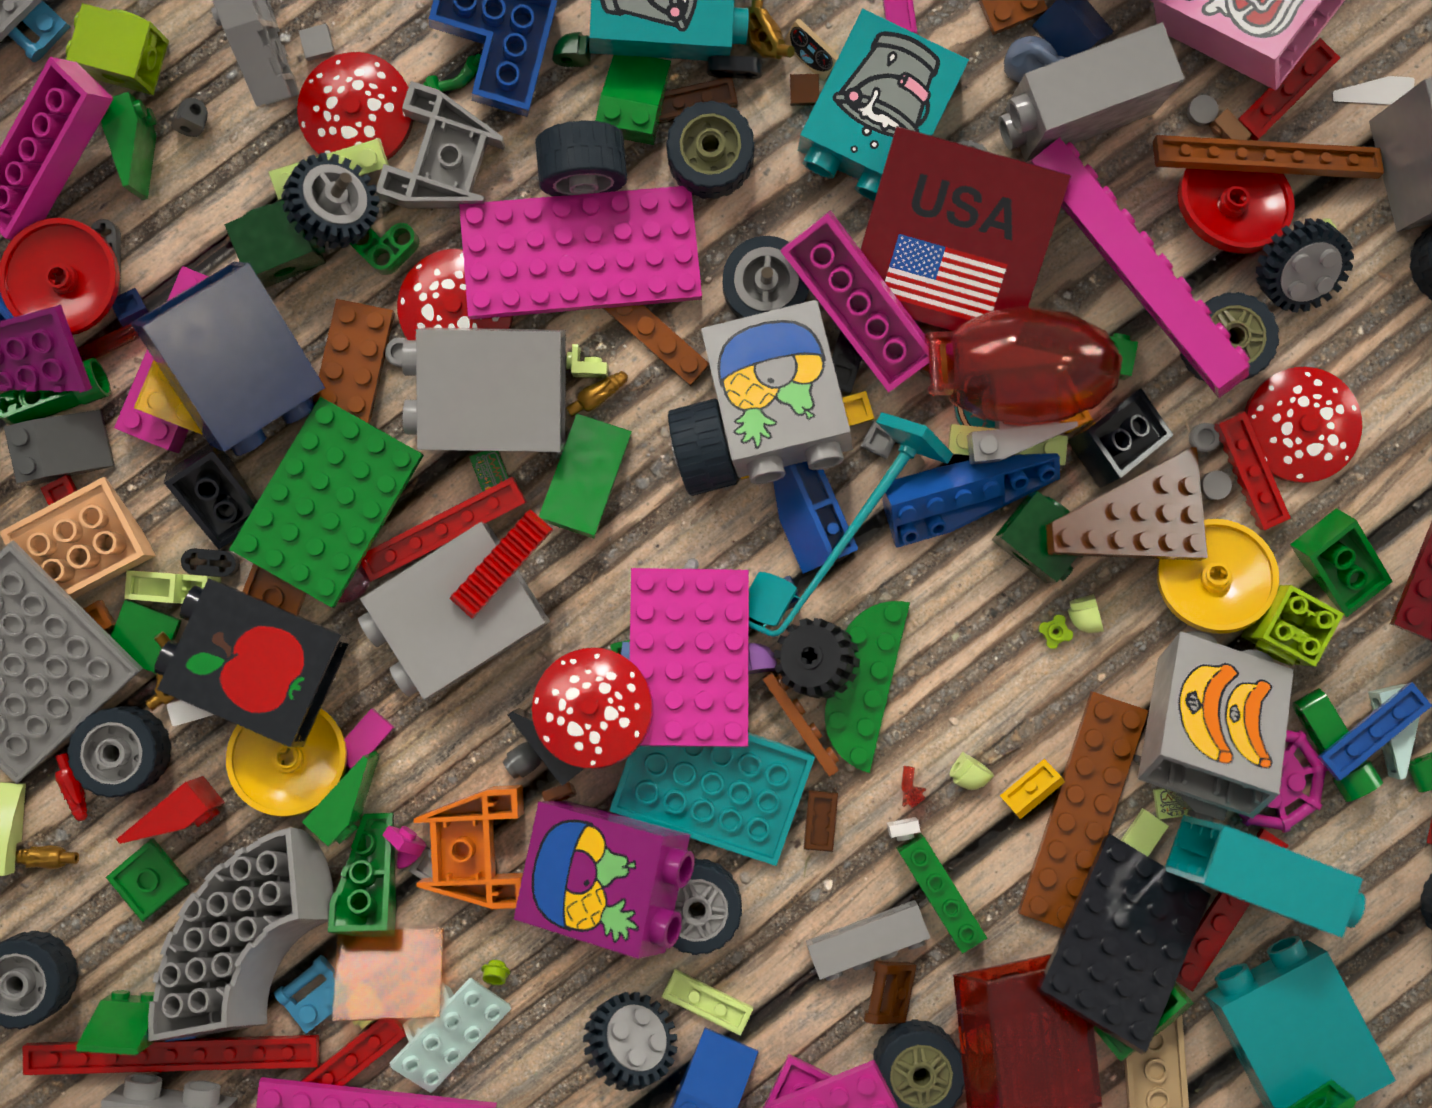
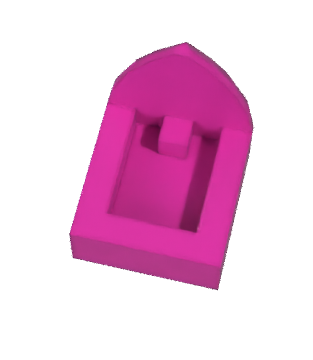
(407, 843)

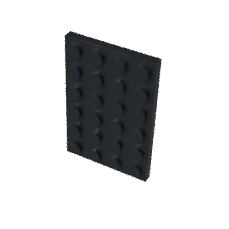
(1124, 944)

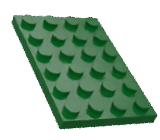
(326, 502)

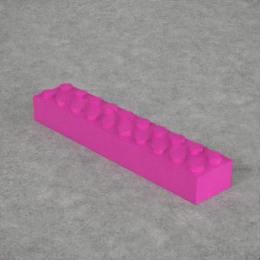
(1146, 273)

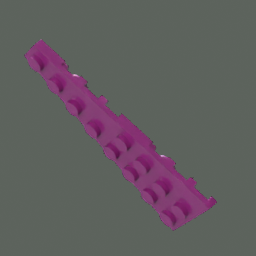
(40, 354)

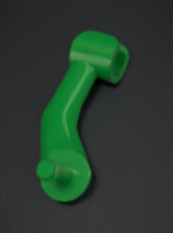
(461, 80)

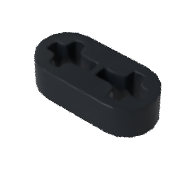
(735, 66)
(210, 556)

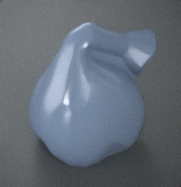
(1028, 55)

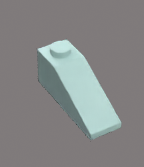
(1399, 749)

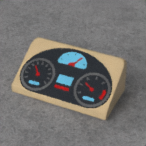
(811, 49)

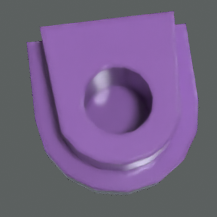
(760, 659)

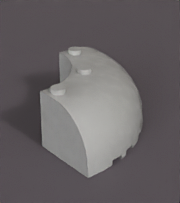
(236, 934)

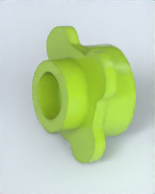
(1064, 633)

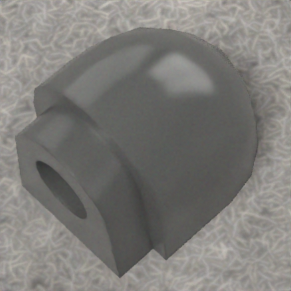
(190, 117)
(521, 760)

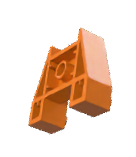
(466, 851)

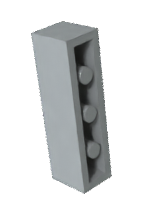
(867, 940)

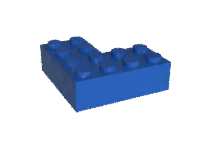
(513, 45)

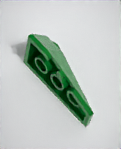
(367, 887)

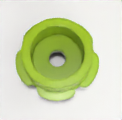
(495, 972)

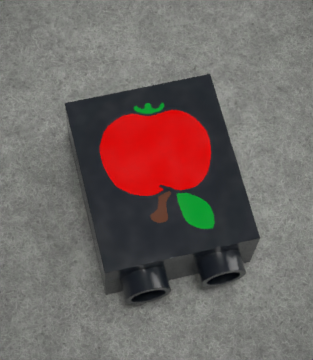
(251, 662)

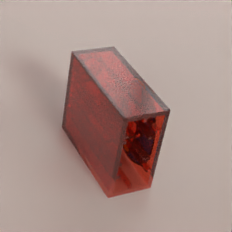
(1022, 1044)

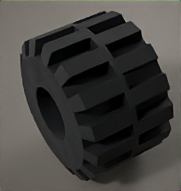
(832, 666)

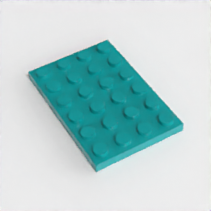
(718, 794)

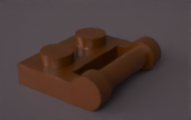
(897, 992)

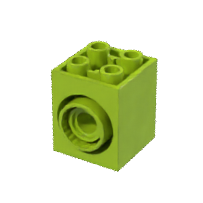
(117, 48)
(1294, 628)

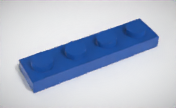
(1374, 731)

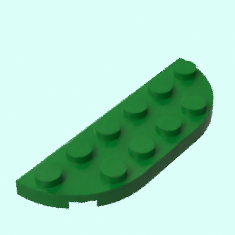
(857, 713)

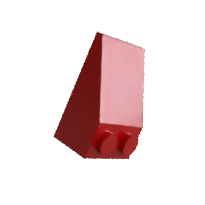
(187, 806)

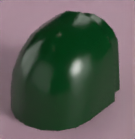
(572, 50)

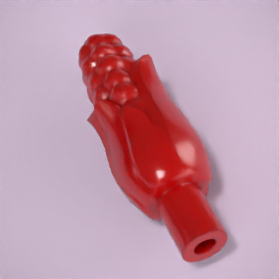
(71, 788)

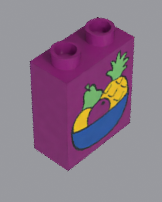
(604, 878)

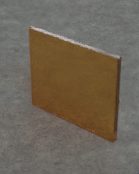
(389, 976)

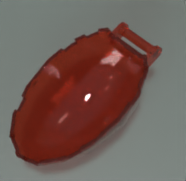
(1025, 365)

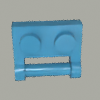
(46, 25)
(318, 1003)

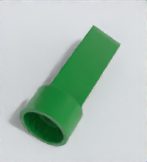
(21, 406)
(1324, 729)

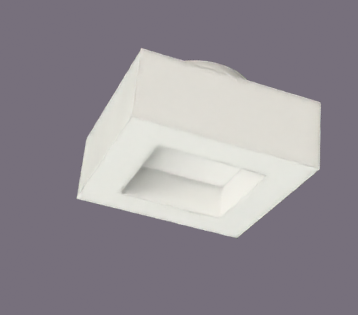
(904, 828)

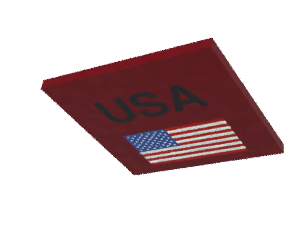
(960, 227)

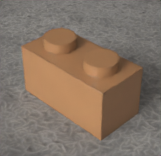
(1229, 127)

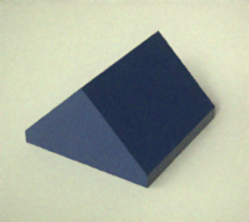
(1072, 27)

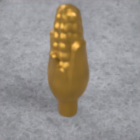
(597, 393)
(46, 857)

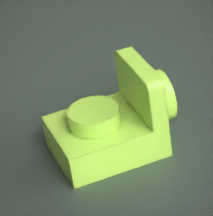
(590, 368)

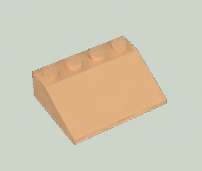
(83, 538)

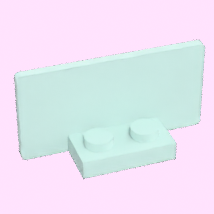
(443, 1043)

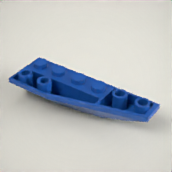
(960, 493)
(810, 515)

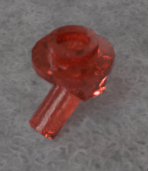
(911, 794)

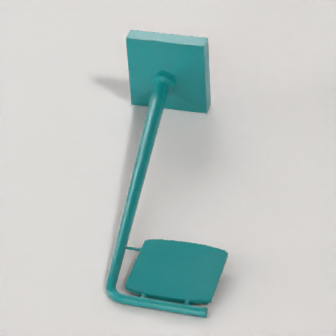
(772, 594)

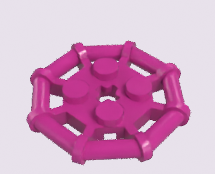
(1292, 785)

